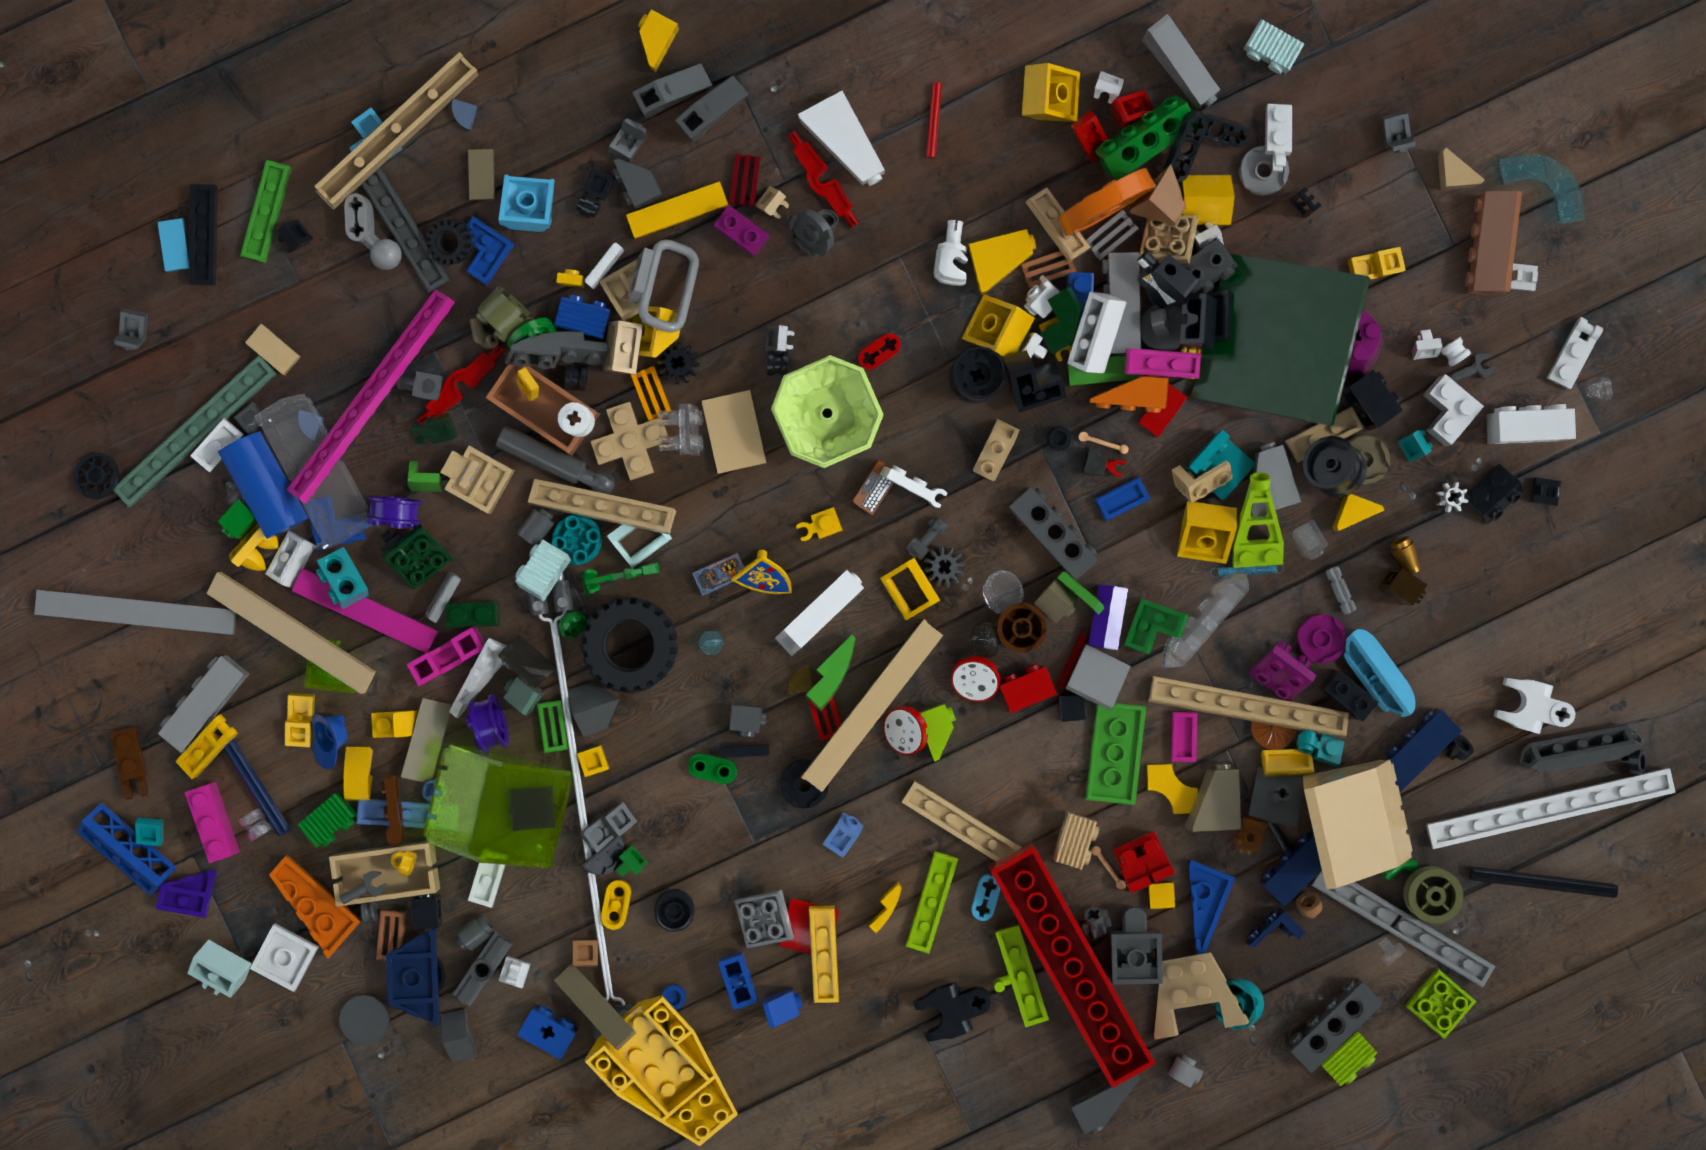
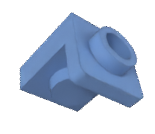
(843, 834)

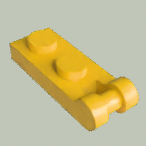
(206, 747)

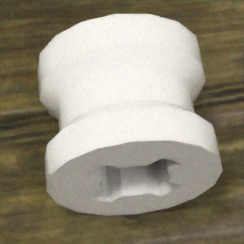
(1455, 351)

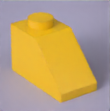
(657, 35)

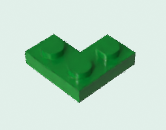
(1151, 619)

